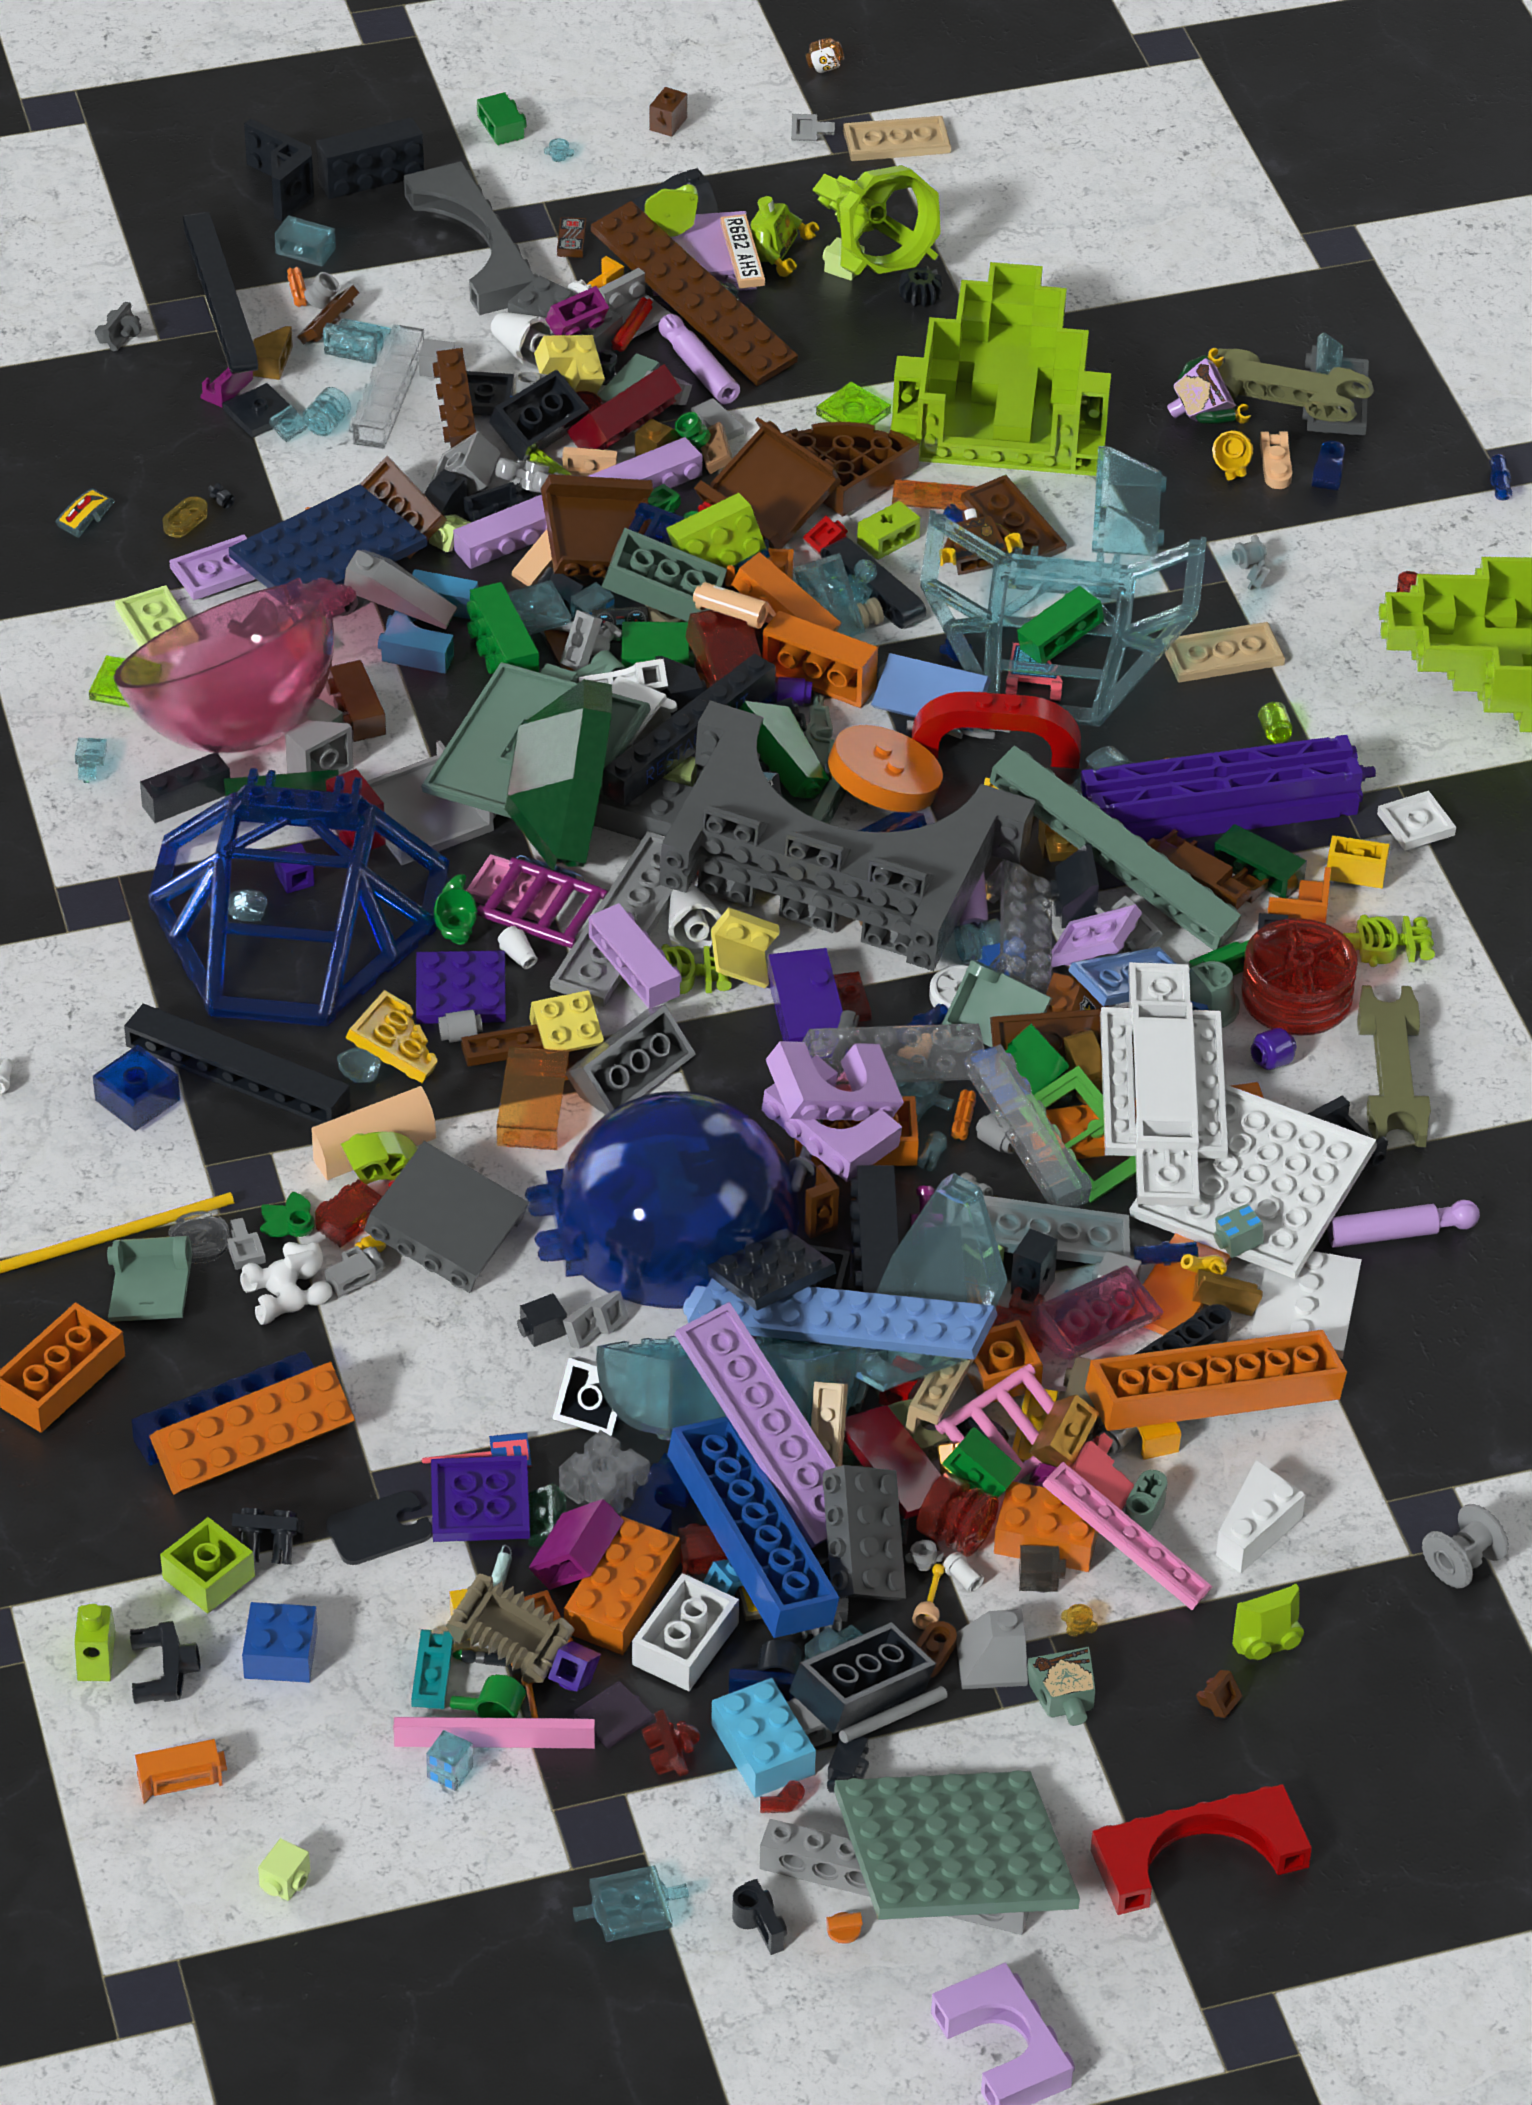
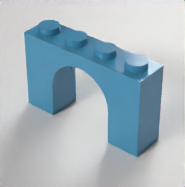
(422, 648)

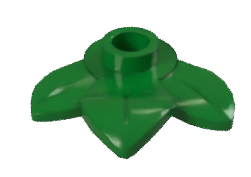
(290, 1219)

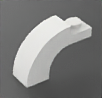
(647, 673)

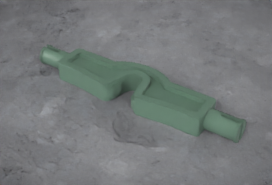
(820, 731)

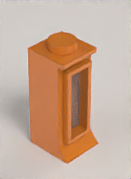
(179, 1768)

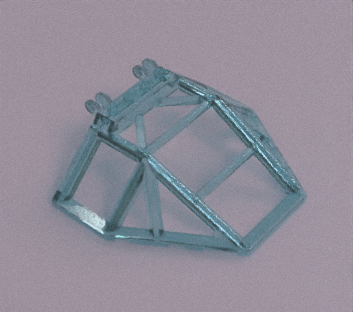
(1060, 576)

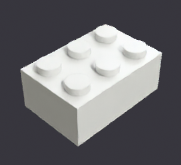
(685, 1632)

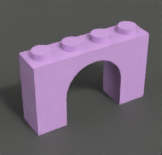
(811, 1097)
(837, 1147)
(1001, 1999)

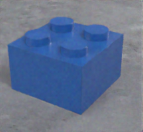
(280, 1642)

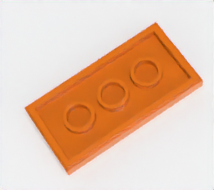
(1174, 1287)

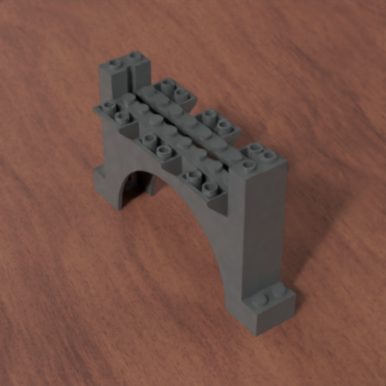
(898, 883)

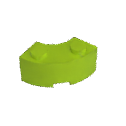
(378, 1155)

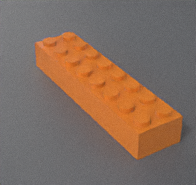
(1215, 1380)

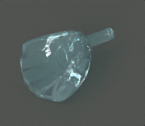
(246, 905)
(359, 1065)

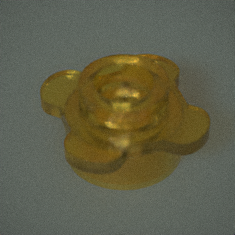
(1081, 1613)

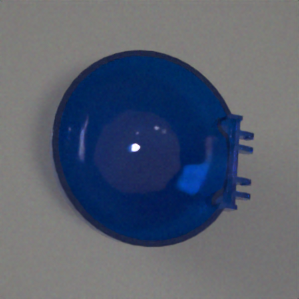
(663, 1195)

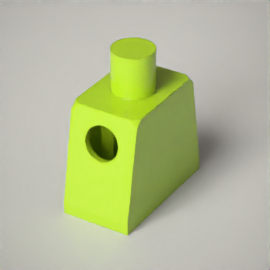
(94, 1629)

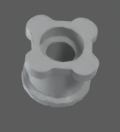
(1249, 553)

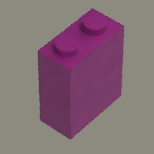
(576, 1544)

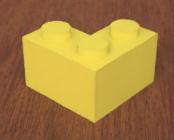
(574, 358)

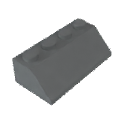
(631, 1060)

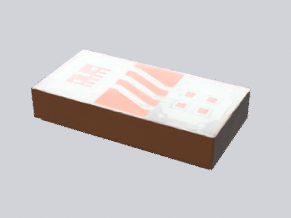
(571, 237)

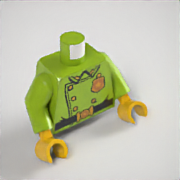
(775, 231)

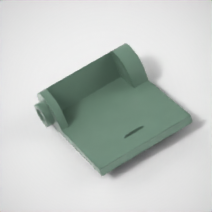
(991, 993)
(149, 1278)

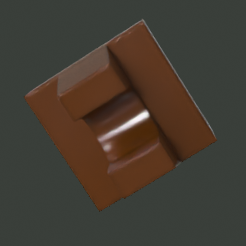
(1220, 1694)

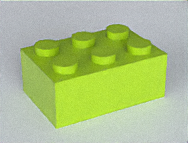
(719, 533)

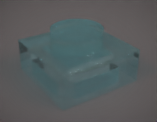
(288, 423)

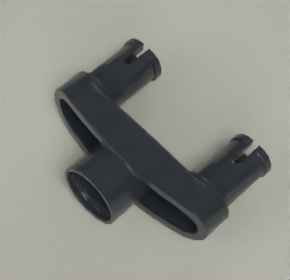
(176, 1662)

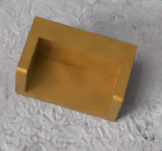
(1064, 1431)

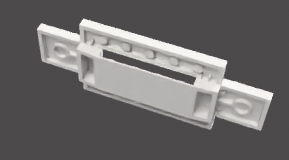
(1175, 1084)

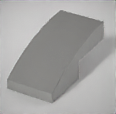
(595, 1317)

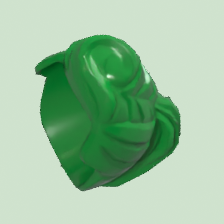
(455, 911)

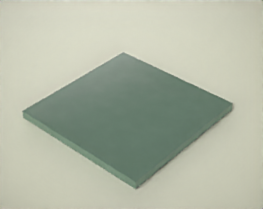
(480, 754)

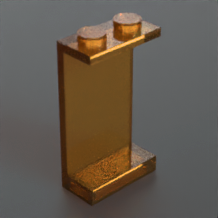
(532, 1098)

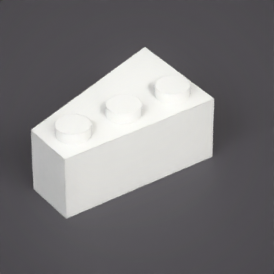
(1258, 1517)

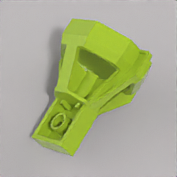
(862, 208)

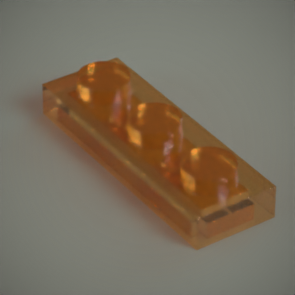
(929, 494)

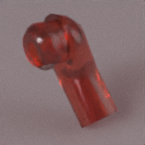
(785, 1801)

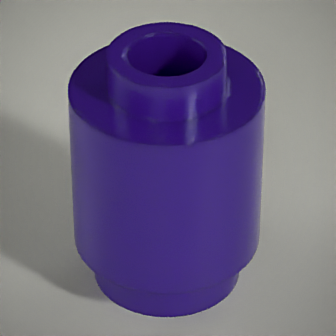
(793, 687)

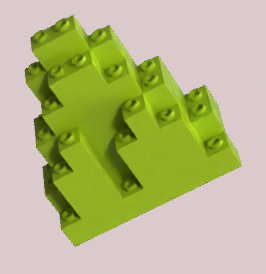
(1004, 381)
(1472, 630)

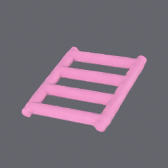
(1000, 1392)

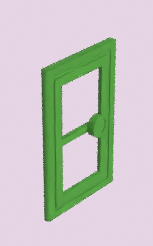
(1079, 1081)

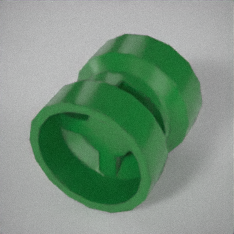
(691, 427)

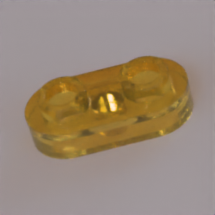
(185, 516)

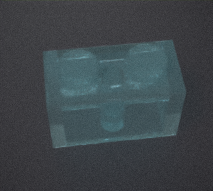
(305, 241)

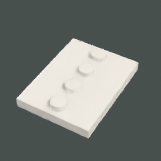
(1313, 1301)

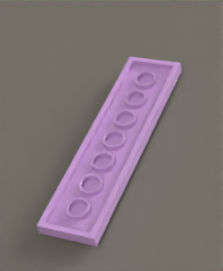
(761, 1414)

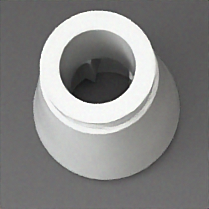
(517, 946)

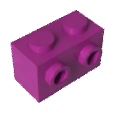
(578, 313)

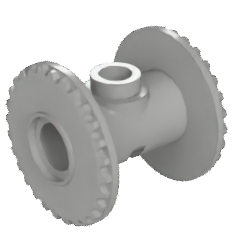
(1457, 1555)

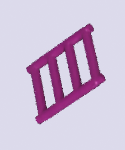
(542, 929)

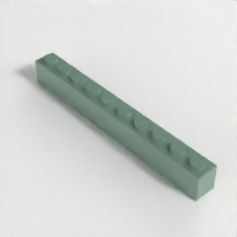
(1117, 849)

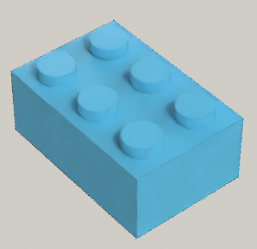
(763, 1737)

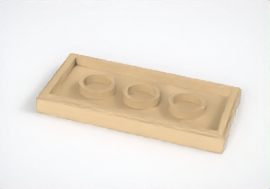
(896, 138)
(1224, 652)

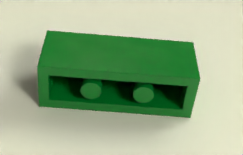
(1060, 625)

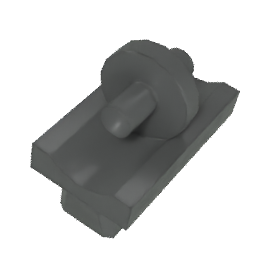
(119, 327)

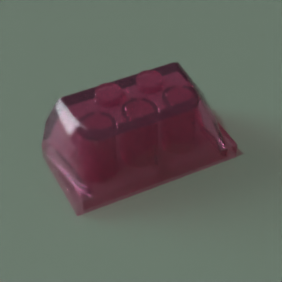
(1094, 1314)

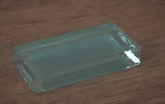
(1328, 354)

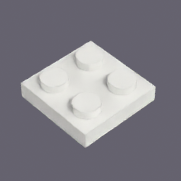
(1416, 820)

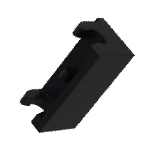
(491, 501)

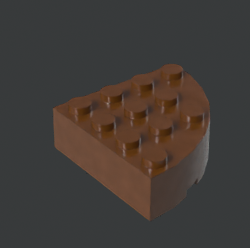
(864, 458)

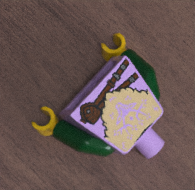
(1204, 393)

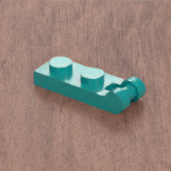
(432, 1670)

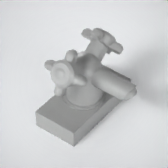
(586, 641)

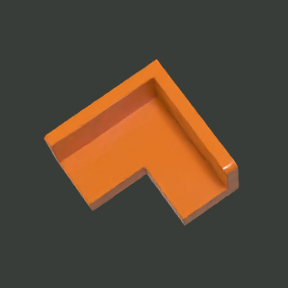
(1311, 901)

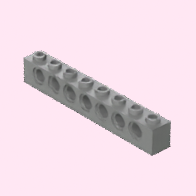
(833, 1863)

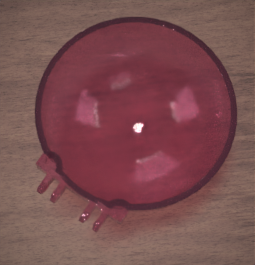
(238, 668)

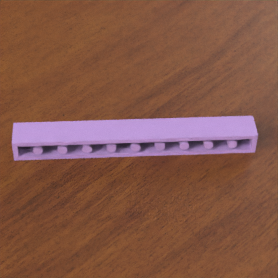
(526, 521)

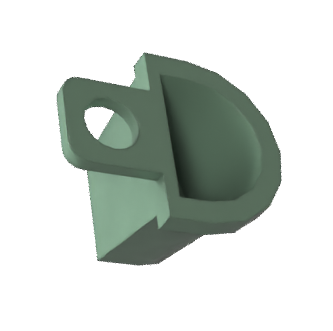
(1214, 986)

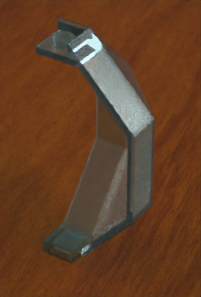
(942, 1257)

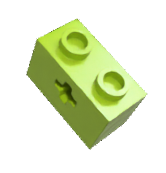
(888, 530)

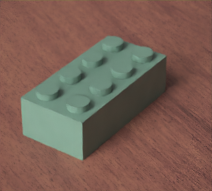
(659, 574)

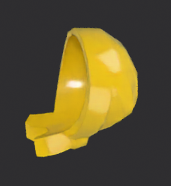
(1233, 453)

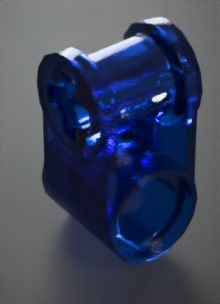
(1329, 467)

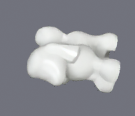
(280, 1278)

